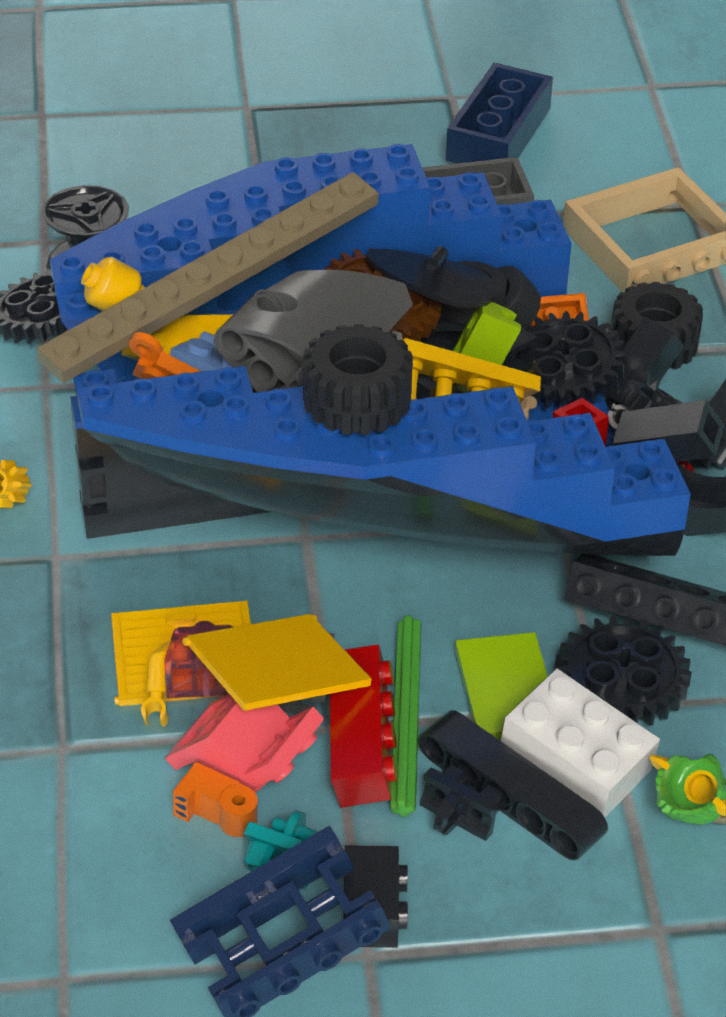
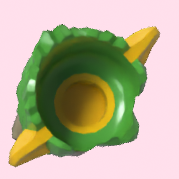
(691, 788)

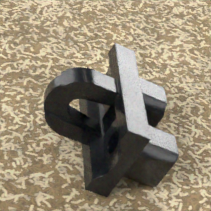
(445, 794)

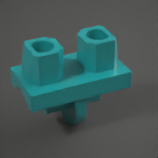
(268, 843)

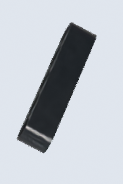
(528, 793)

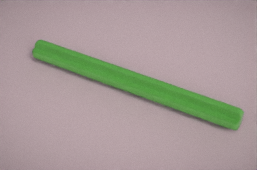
(406, 715)

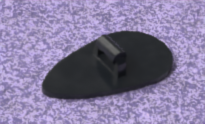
(435, 276)

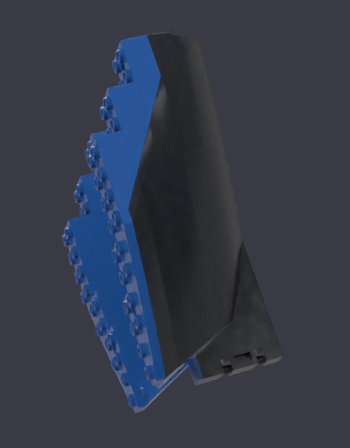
(445, 473)

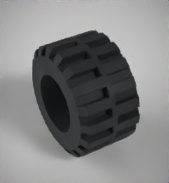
(667, 307)
(357, 379)

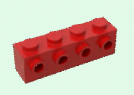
(363, 734)

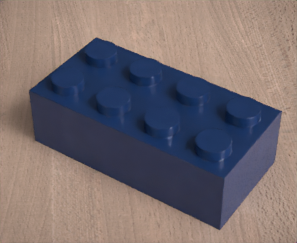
(499, 115)

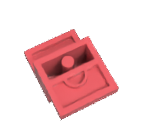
(246, 744)

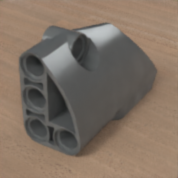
(282, 320)

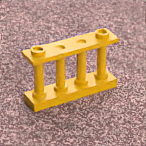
(477, 374)

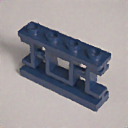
(262, 897)

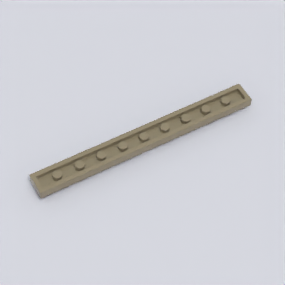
(206, 277)

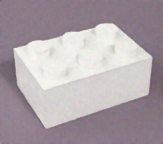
(580, 741)

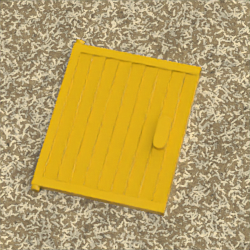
(144, 631)
(277, 661)

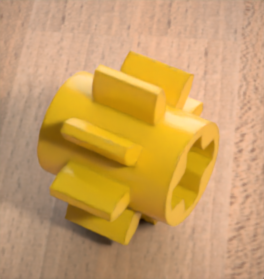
(13, 484)

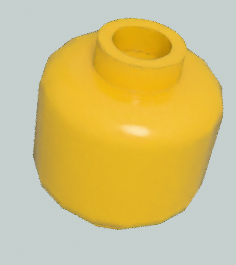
(109, 283)

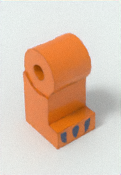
(215, 799)

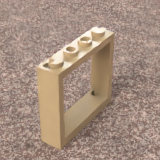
(589, 212)

